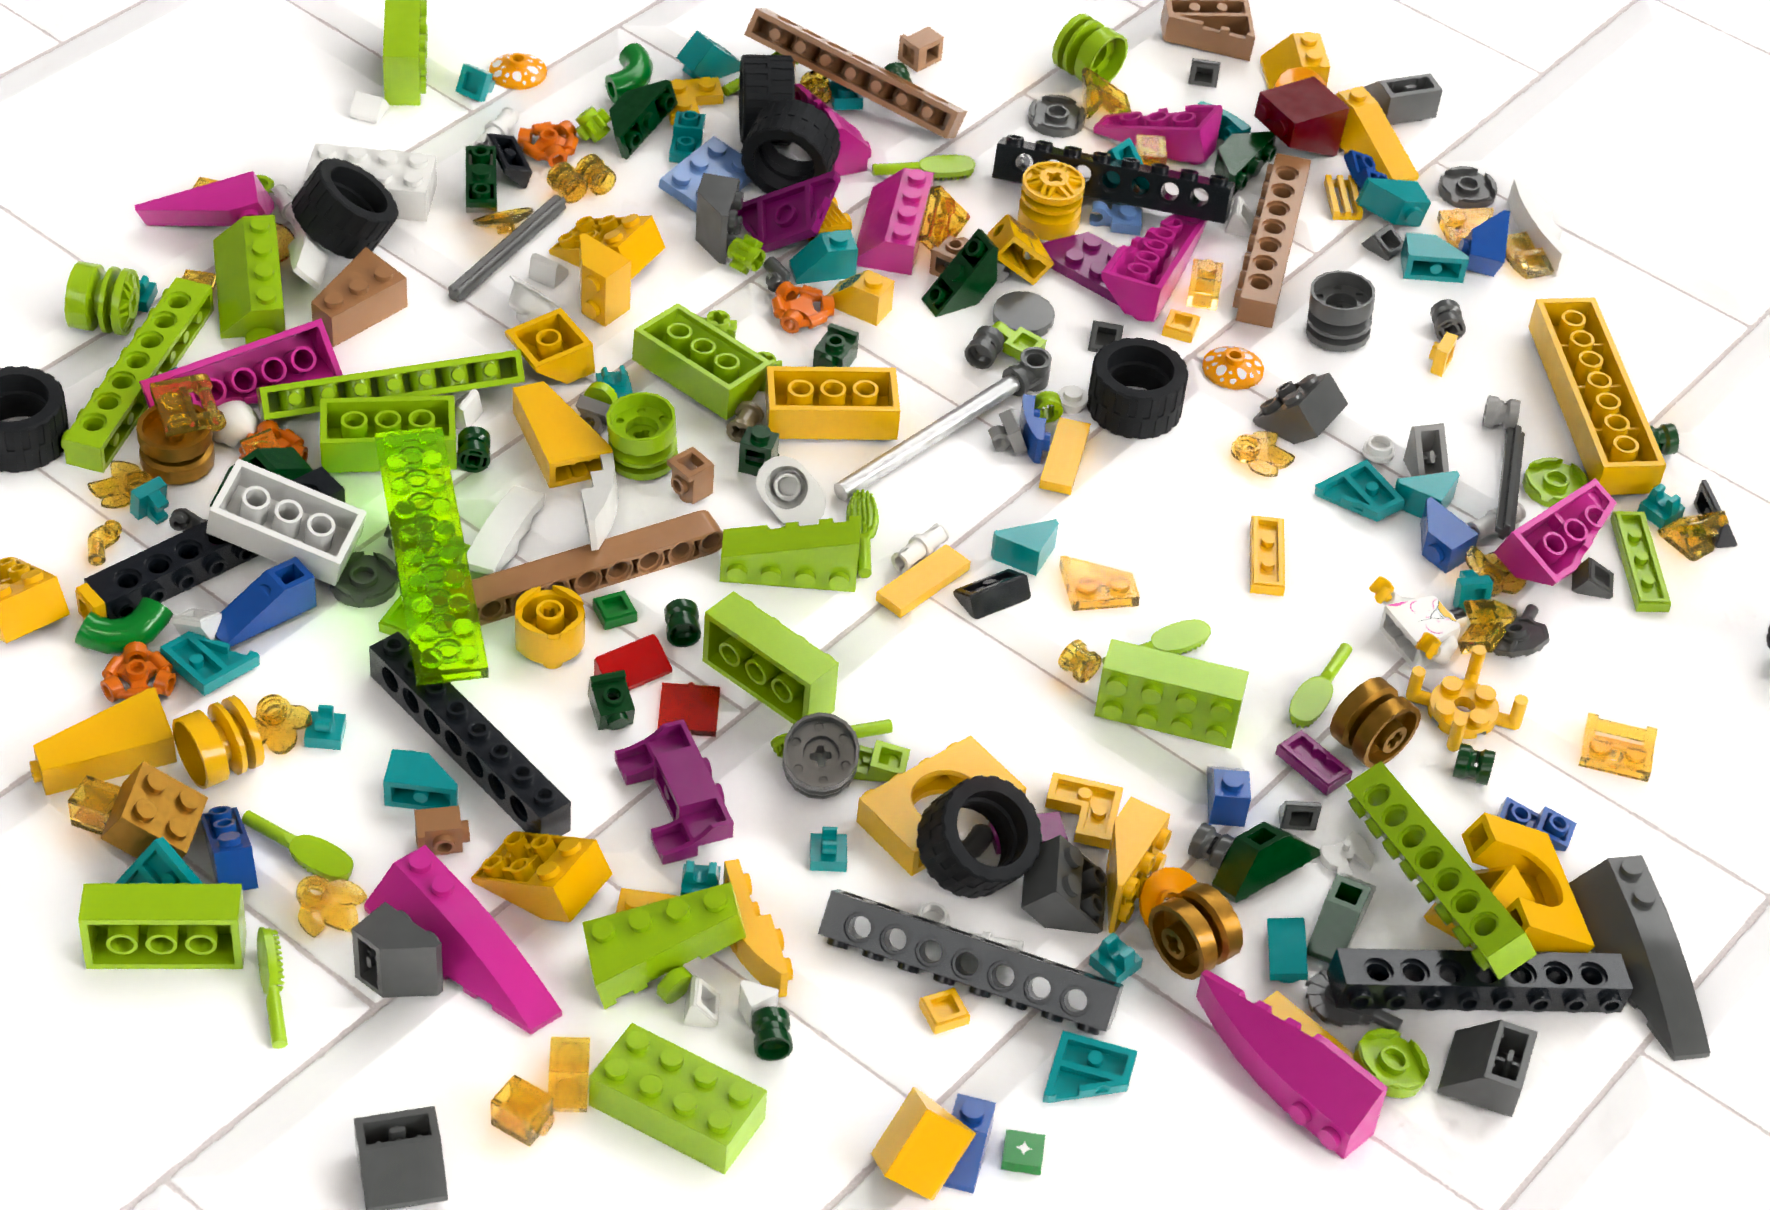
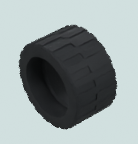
(761, 83)
(794, 123)
(344, 208)
(1130, 410)
(37, 439)
(1012, 819)

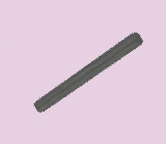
(506, 248)
(1509, 482)

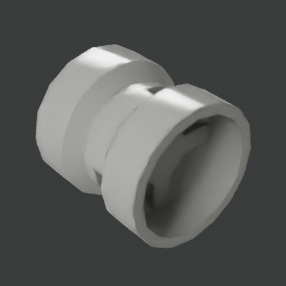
(1498, 412)

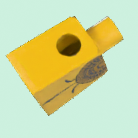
(1012, 242)

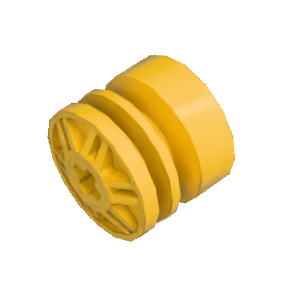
(1051, 199)
(218, 742)

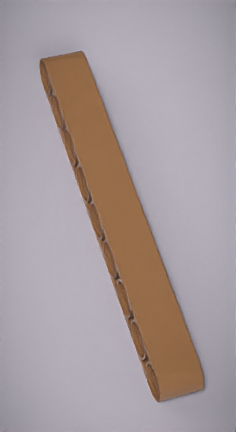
(615, 562)

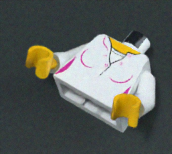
(1418, 626)

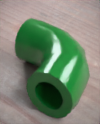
(635, 72)
(113, 635)

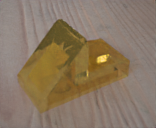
(1099, 93)
(1693, 533)
(1487, 624)

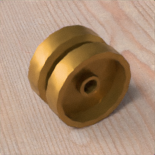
(176, 457)
(1375, 722)
(1195, 930)

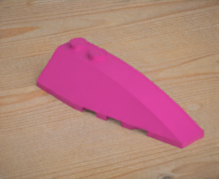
(1150, 268)
(274, 360)
(473, 943)
(1300, 1072)

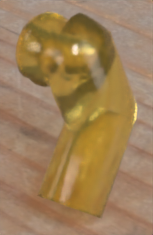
(101, 539)

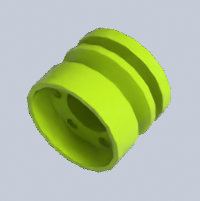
(1089, 44)
(102, 298)
(642, 435)

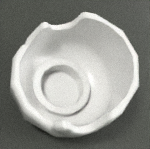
(240, 422)

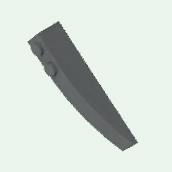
(1631, 919)

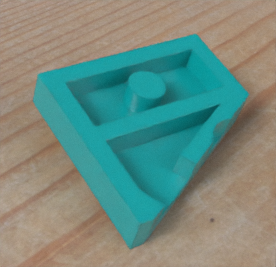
(1362, 492)
(207, 662)
(159, 866)
(1088, 1069)

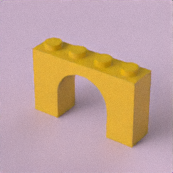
(889, 809)
(1554, 918)

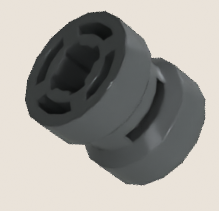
(1447, 318)
(984, 347)
(1210, 845)

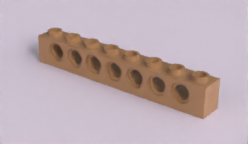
(856, 73)
(1272, 242)

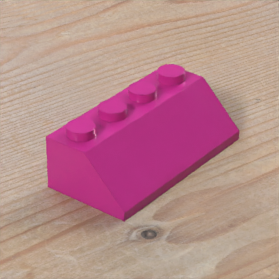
(894, 221)

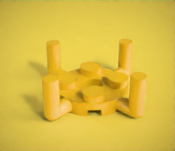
(1467, 693)

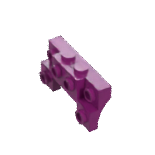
(686, 788)

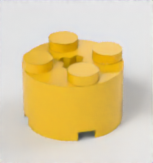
(549, 625)

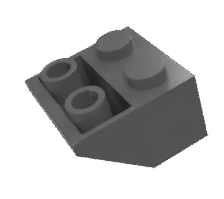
(1407, 97)
(718, 214)
(1302, 408)
(1065, 889)
(396, 955)
(1488, 1065)
(400, 1159)

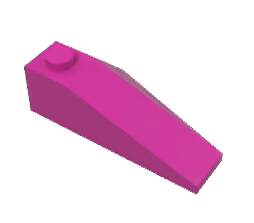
(1188, 134)
(854, 149)
(209, 204)
(1557, 538)

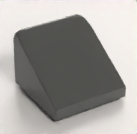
(1204, 72)
(1384, 243)
(1103, 333)
(1593, 579)
(1299, 815)

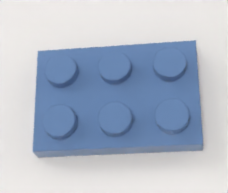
(710, 158)

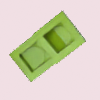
(881, 761)

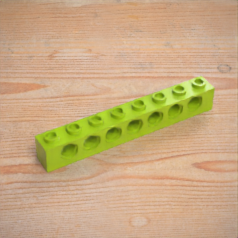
(154, 350)
(410, 380)
(1441, 872)

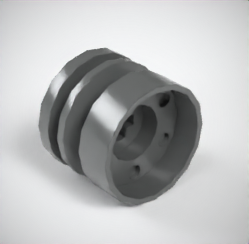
(1340, 311)
(825, 735)

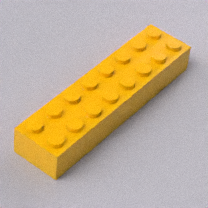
(1596, 395)

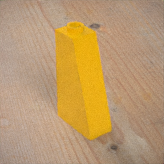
(557, 436)
(106, 745)

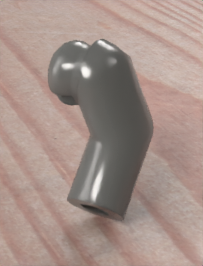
(778, 273)
(184, 519)
(978, 839)

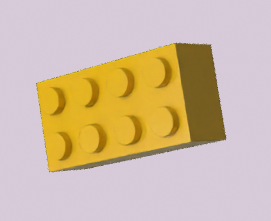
(832, 402)

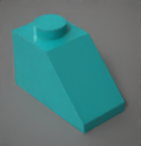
(707, 58)
(1395, 200)
(826, 258)
(1432, 259)
(417, 782)

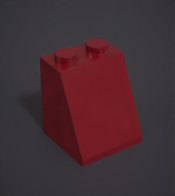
(1304, 115)

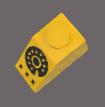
(865, 296)

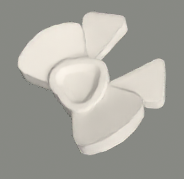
(1339, 856)

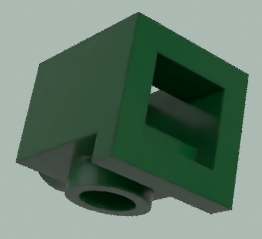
(836, 347)
(758, 443)
(611, 700)

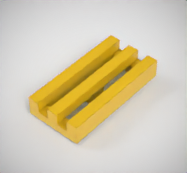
(1342, 184)

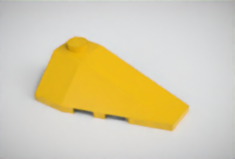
(1371, 134)

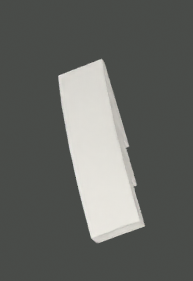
(1535, 217)
(308, 257)
(600, 502)
(504, 527)

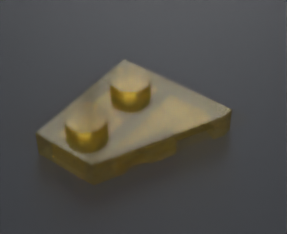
(941, 218)
(1459, 222)
(1097, 586)

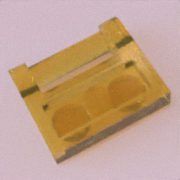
(176, 407)
(1617, 755)

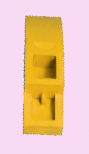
(763, 943)

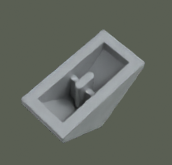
(1426, 450)

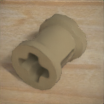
(746, 415)

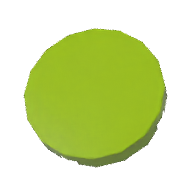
(1551, 480)
(1393, 1061)

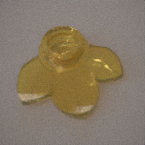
(1261, 453)
(117, 489)
(1491, 565)
(279, 722)
(332, 907)

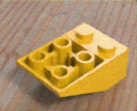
(630, 236)
(27, 599)
(1134, 853)
(545, 873)

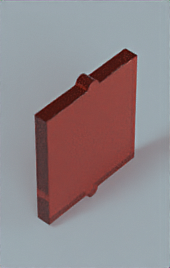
(694, 704)

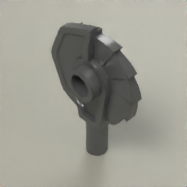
(1523, 635)
(1322, 1003)

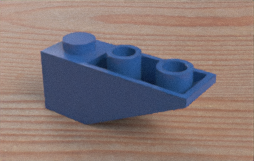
(268, 601)
(229, 847)

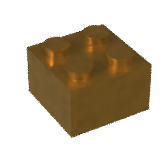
(152, 808)

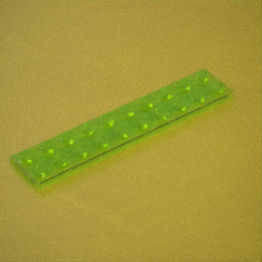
(430, 557)

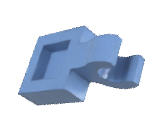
(1120, 218)

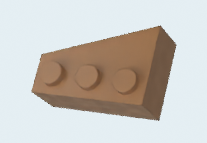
(1210, 25)
(360, 297)

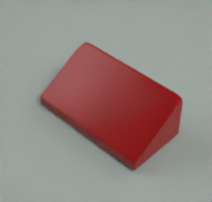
(642, 661)

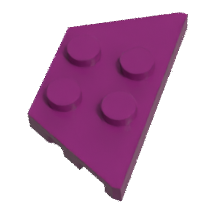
(790, 212)
(1082, 260)

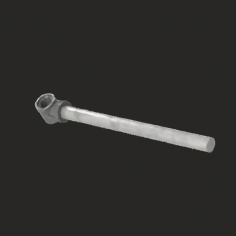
(1027, 375)

